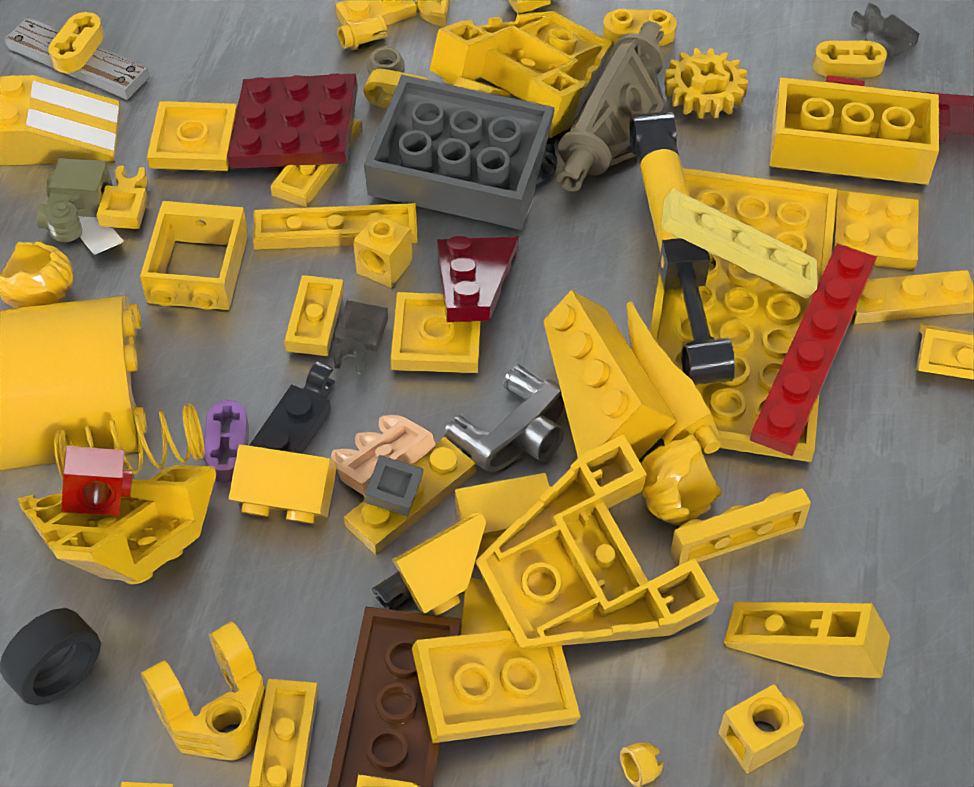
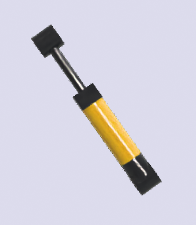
(680, 262)

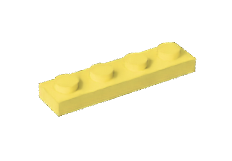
(739, 243)

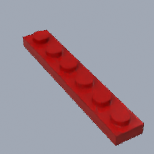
(813, 350)

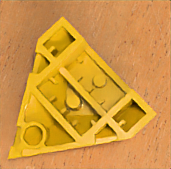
(150, 528)

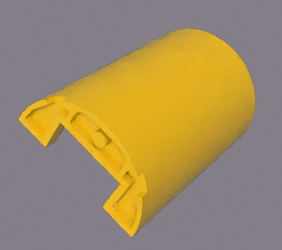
(67, 371)

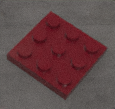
(293, 121)

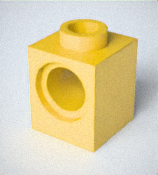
(383, 250)
(749, 743)

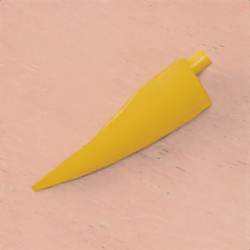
(674, 388)

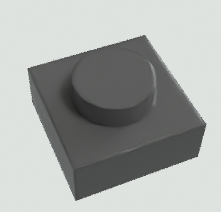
(393, 485)

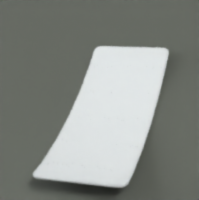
(98, 237)

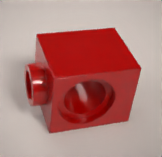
(81, 477)

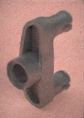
(526, 430)

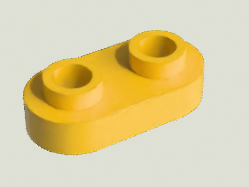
(629, 21)

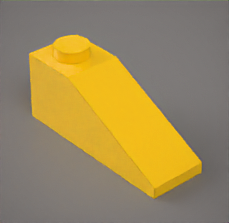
(812, 636)

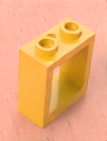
(181, 223)

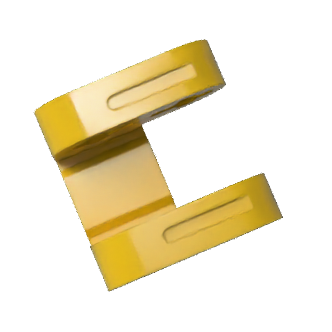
(243, 706)

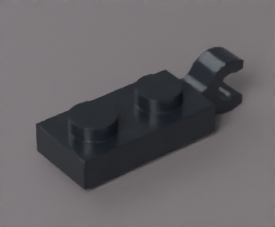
(298, 413)

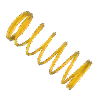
(193, 433)

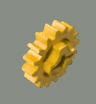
(706, 83)

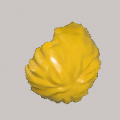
(35, 275)
(679, 481)

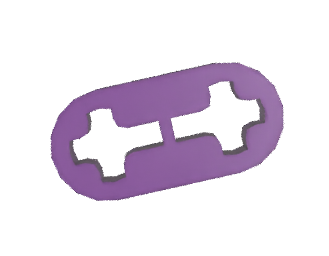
(216, 440)

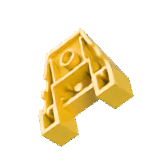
(534, 58)
(569, 572)

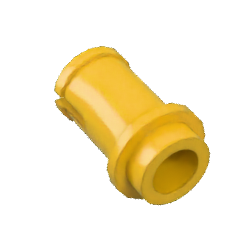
(361, 32)

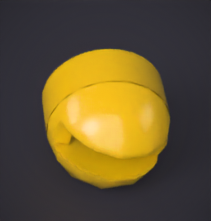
(640, 763)

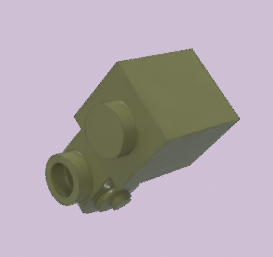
(72, 192)

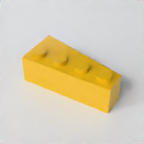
(602, 379)

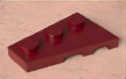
(473, 274)

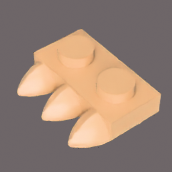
(400, 441)

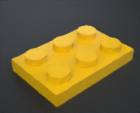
(492, 686)

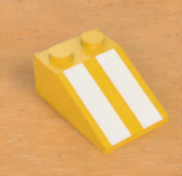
(54, 121)

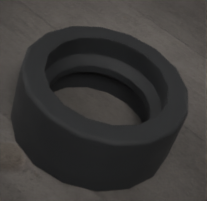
(50, 656)

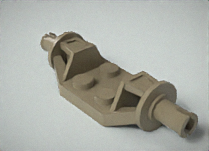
(626, 88)

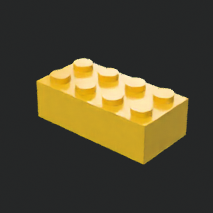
(855, 130)

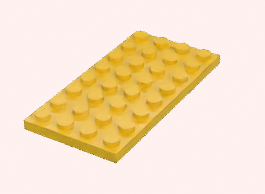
(746, 307)

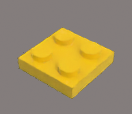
(191, 136)
(878, 227)
(427, 341)

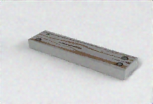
(102, 70)

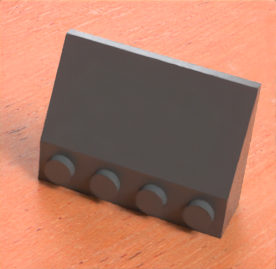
(459, 151)

